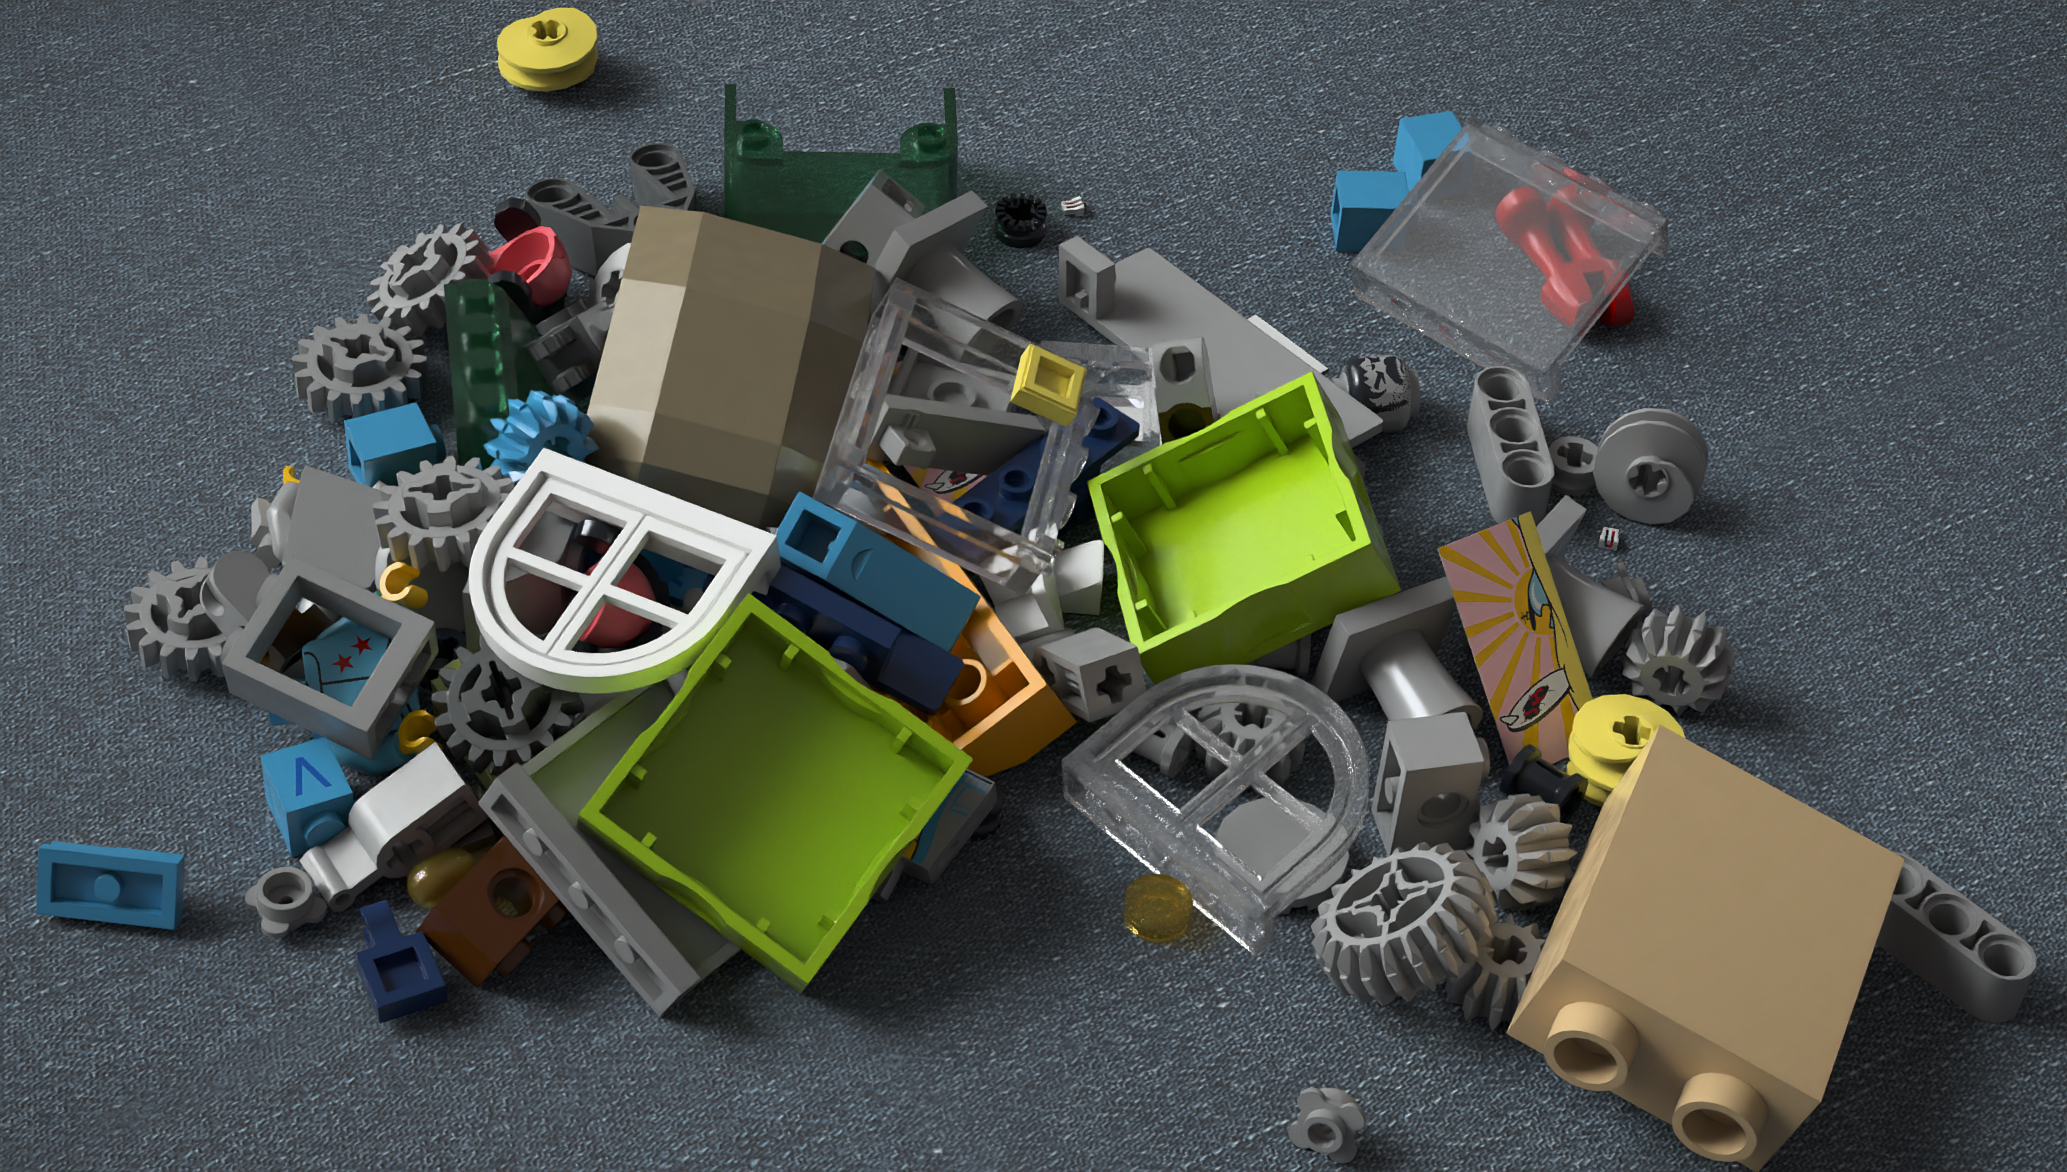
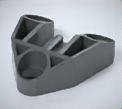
(592, 230)

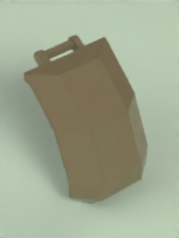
(727, 362)

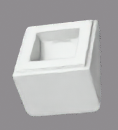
(1080, 578)

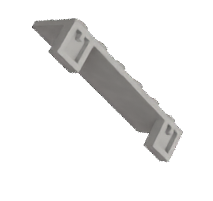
(1154, 301)

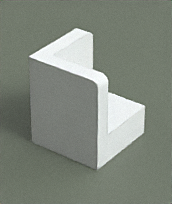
(1029, 614)

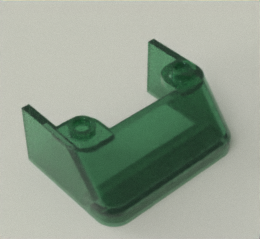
(813, 190)

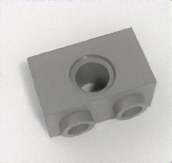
(1429, 782)

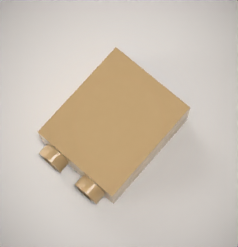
(1708, 952)

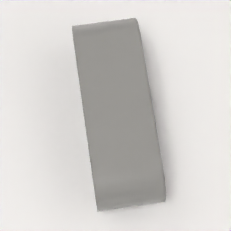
(1509, 445)
(1956, 945)

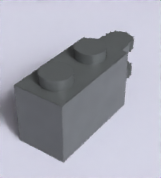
(572, 348)

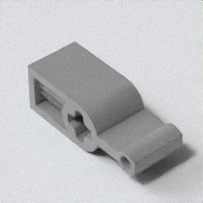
(1089, 670)
(394, 827)

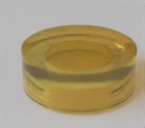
(1157, 907)

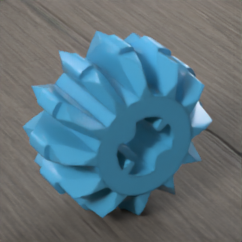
(535, 425)

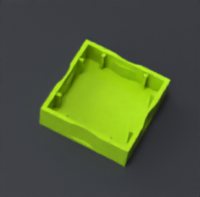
(1242, 534)
(773, 793)

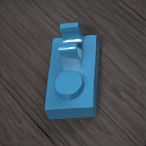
(110, 884)

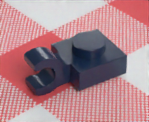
(397, 970)

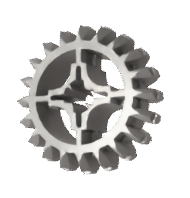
(1404, 923)

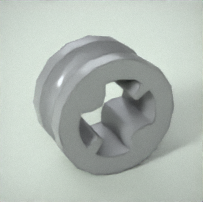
(1575, 452)

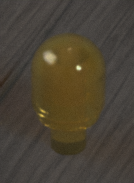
(439, 873)

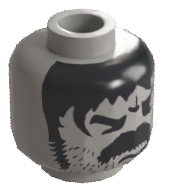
(1384, 387)

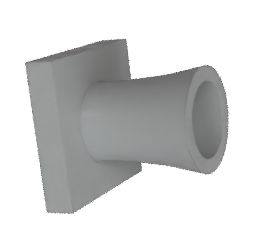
(931, 258)
(1596, 615)
(1394, 652)

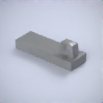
(949, 435)

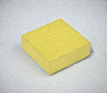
(1048, 385)

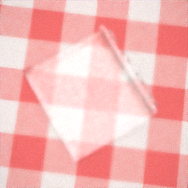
(1506, 254)

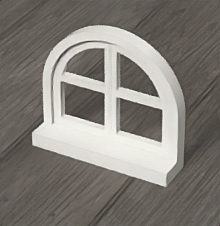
(732, 551)

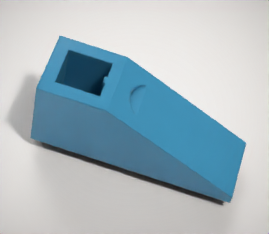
(874, 572)

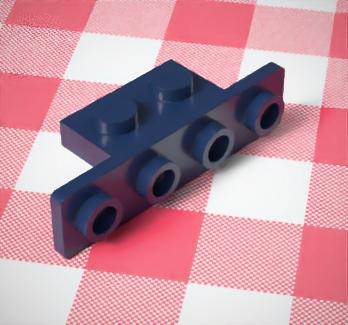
(1007, 491)
(868, 642)

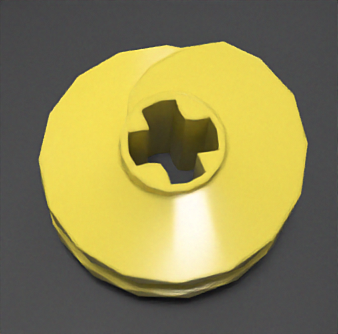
(548, 50)
(1609, 738)

